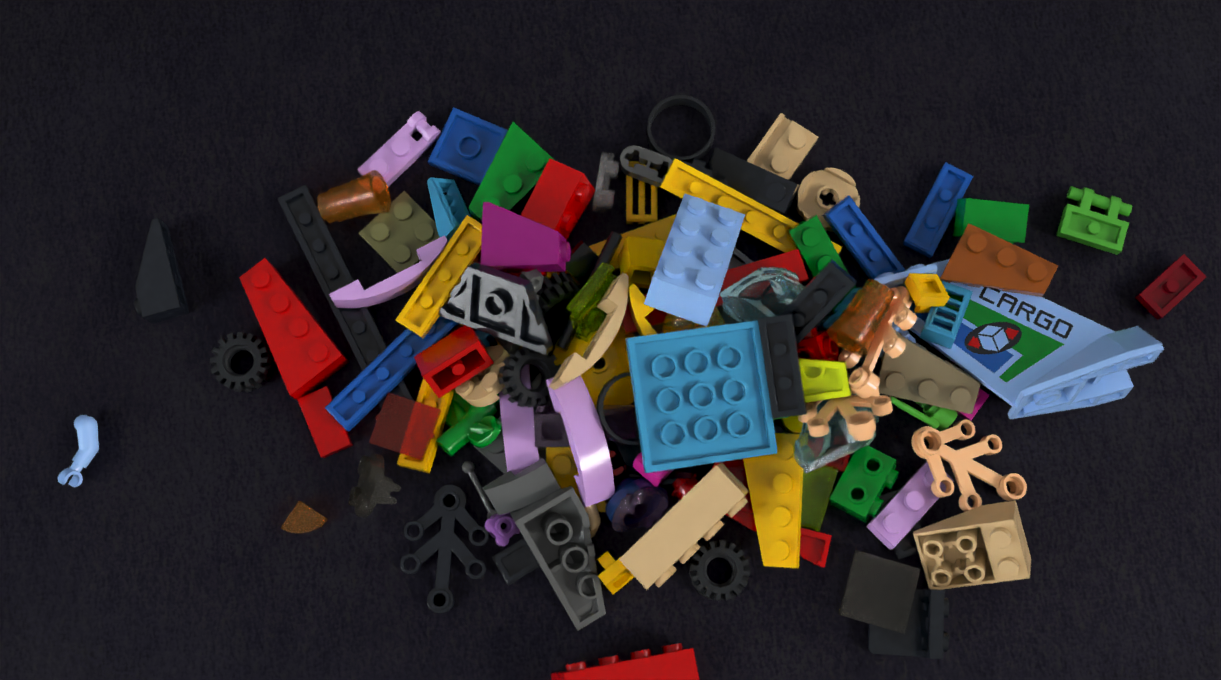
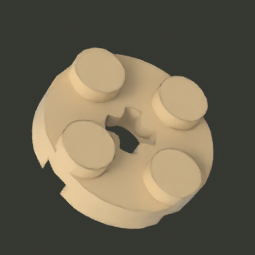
(820, 183)
(485, 386)

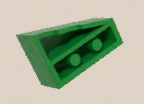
(511, 174)

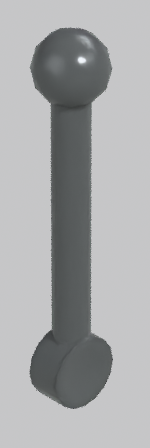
(468, 467)

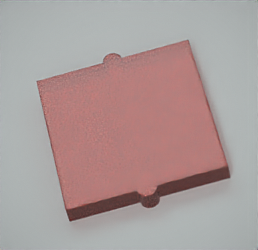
(405, 426)

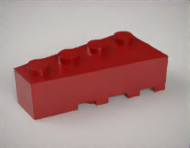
(558, 199)
(294, 336)
(672, 664)

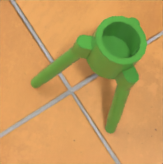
(935, 416)

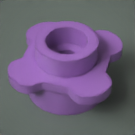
(502, 536)

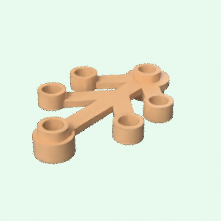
(863, 379)
(859, 423)
(962, 464)

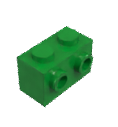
(998, 218)
(864, 483)

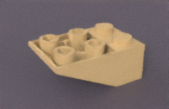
(975, 548)

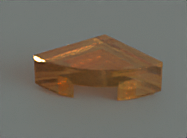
(303, 519)

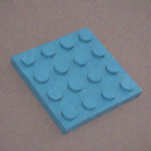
(701, 396)

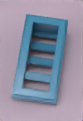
(446, 217)
(941, 335)

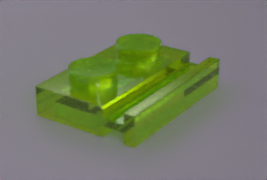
(585, 314)
(816, 495)

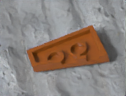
(998, 264)

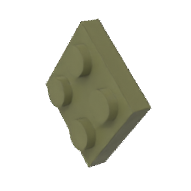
(400, 232)

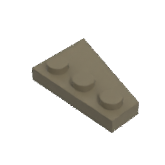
(927, 379)

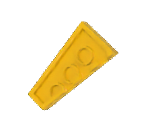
(776, 501)

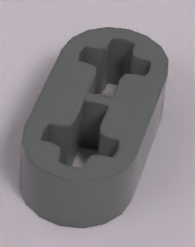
(648, 158)

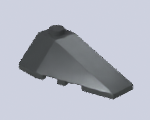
(563, 546)

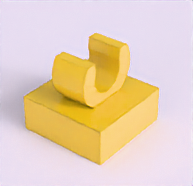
(926, 291)
(615, 573)

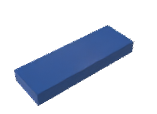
(937, 210)
(861, 239)

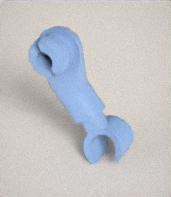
(88, 447)

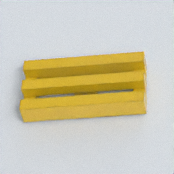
(641, 218)

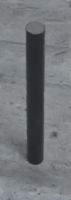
(605, 256)

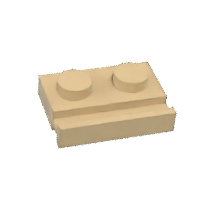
(783, 147)

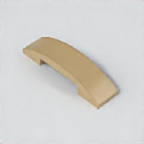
(614, 305)

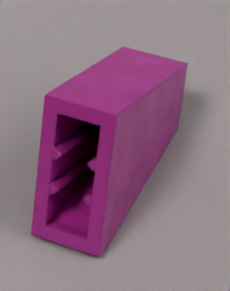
(520, 244)

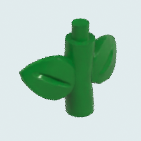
(469, 424)

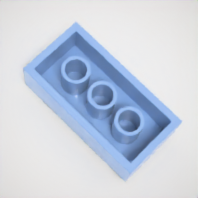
(695, 260)

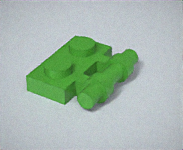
(1093, 228)

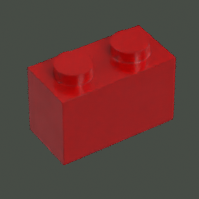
(453, 360)

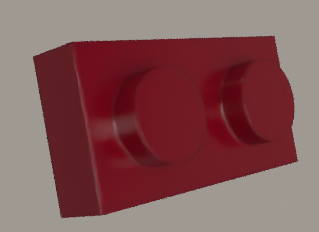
(1170, 287)

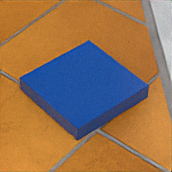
(467, 146)

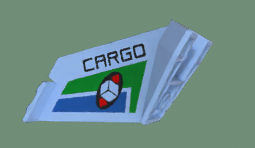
(1036, 350)

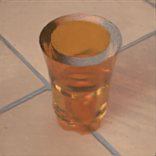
(356, 198)
(862, 318)

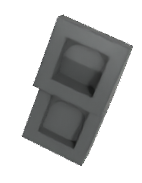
(520, 490)

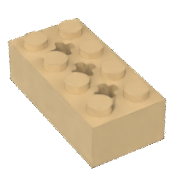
(682, 526)

